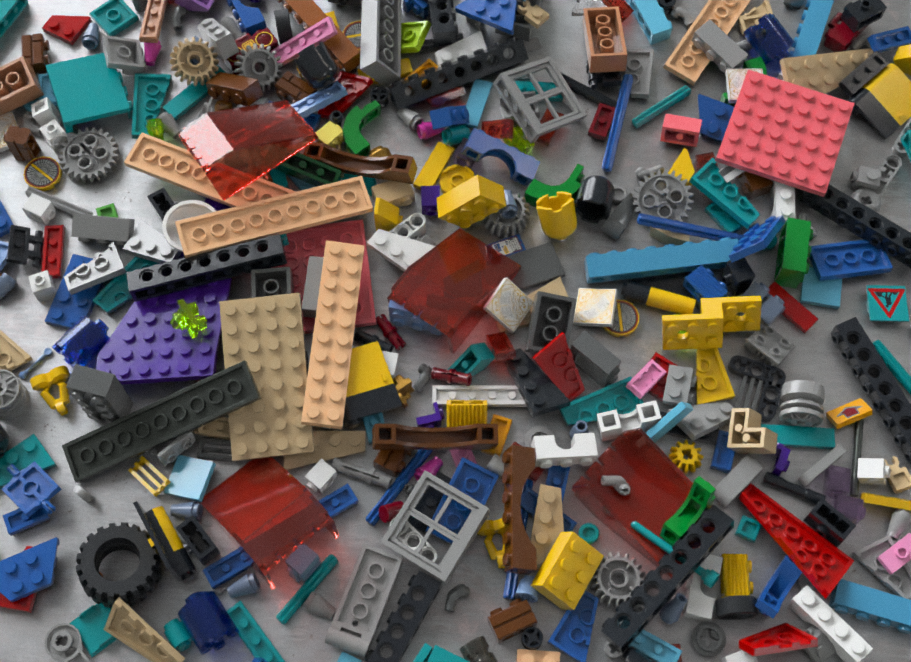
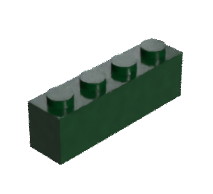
(309, 170)

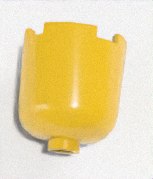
(557, 215)

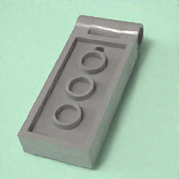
(364, 600)

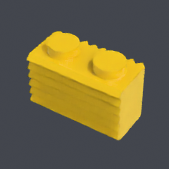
(466, 412)
(735, 575)

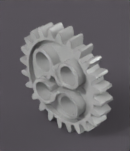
(102, 145)
(673, 186)

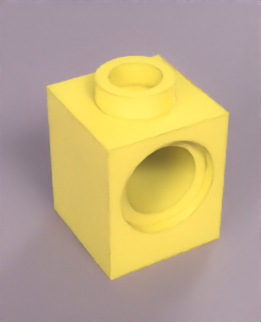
(330, 134)

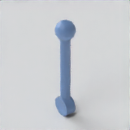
(47, 352)

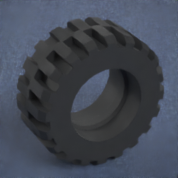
(106, 542)

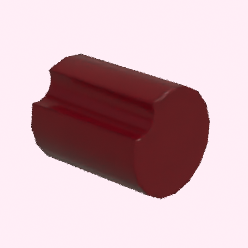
(390, 511)

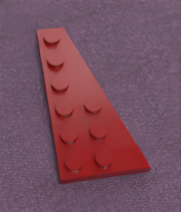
(810, 552)

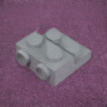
(124, 54)

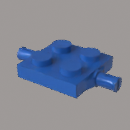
(31, 489)

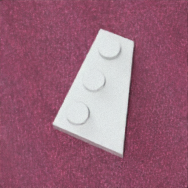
(463, 47)
(397, 248)

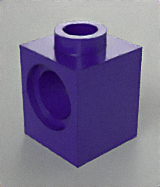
(428, 199)

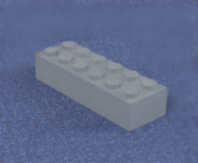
(381, 40)

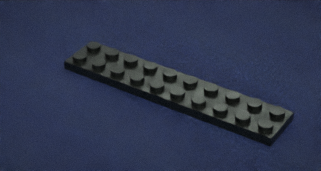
(161, 421)

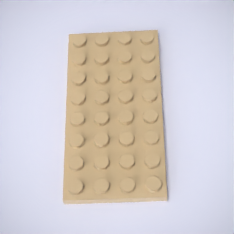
(271, 340)

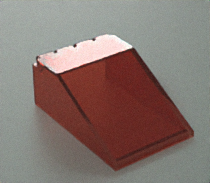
(245, 142)
(453, 284)
(654, 497)
(266, 512)

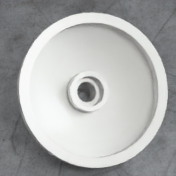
(182, 211)

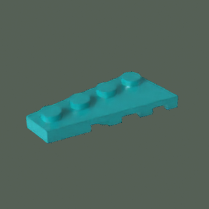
(22, 456)

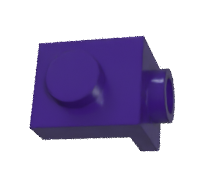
(431, 420)
(781, 463)

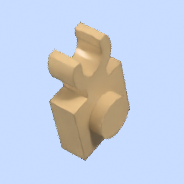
(534, 15)
(899, 477)

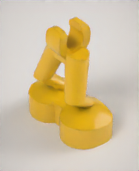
(43, 383)
(488, 529)

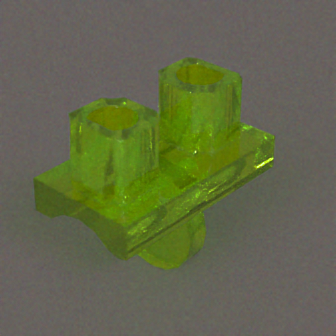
(519, 142)
(185, 318)

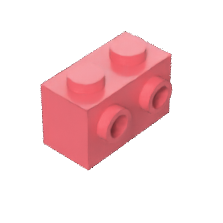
(681, 130)

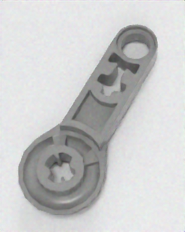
(873, 196)
(72, 651)

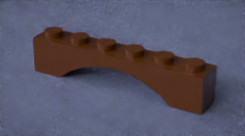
(391, 168)
(448, 438)
(519, 551)

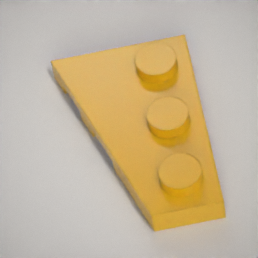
(712, 378)

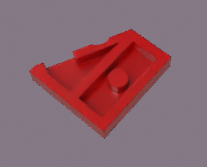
(66, 27)

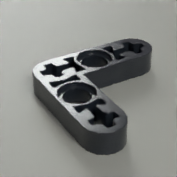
(767, 377)

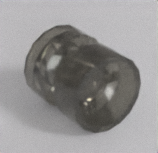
(477, 651)

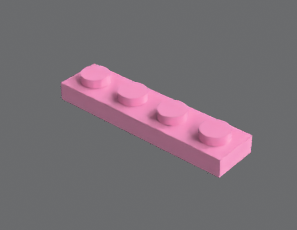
(317, 33)

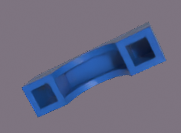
(249, 18)
(521, 166)

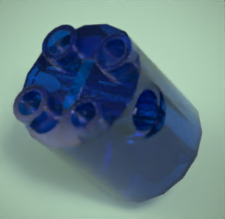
(775, 42)
(82, 341)
(207, 621)

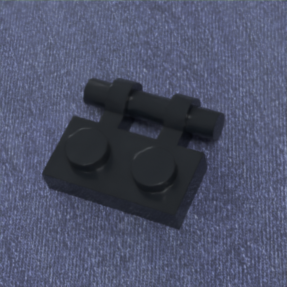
(608, 79)
(19, 244)

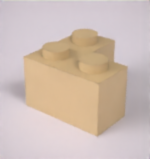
(747, 434)

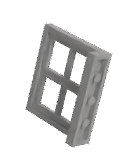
(521, 107)
(460, 542)

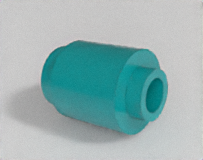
(455, 134)
(177, 635)

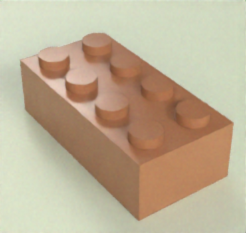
(604, 39)
(18, 85)

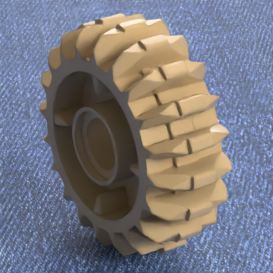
(194, 50)

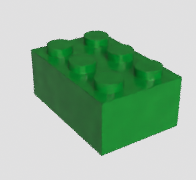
(793, 253)

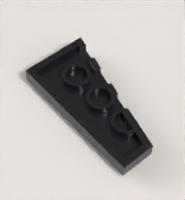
(534, 386)

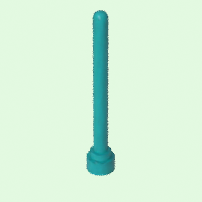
(708, 576)

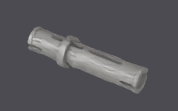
(341, 466)

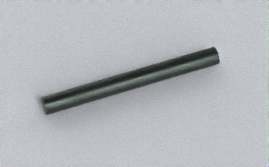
(857, 450)

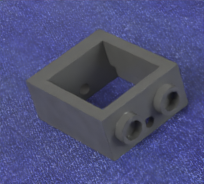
(595, 360)

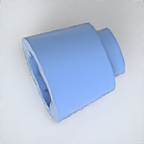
(525, 591)

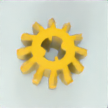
(694, 458)

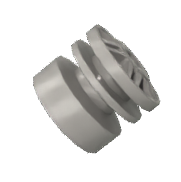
(13, 396)
(802, 403)

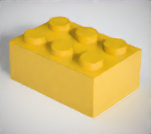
(471, 201)
(567, 570)

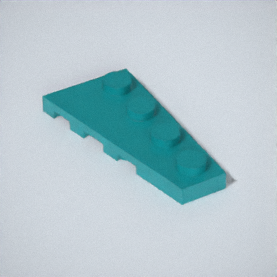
(148, 99)
(724, 194)
(117, 291)
(603, 400)

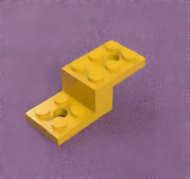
(715, 317)

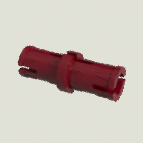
(390, 332)
(451, 376)

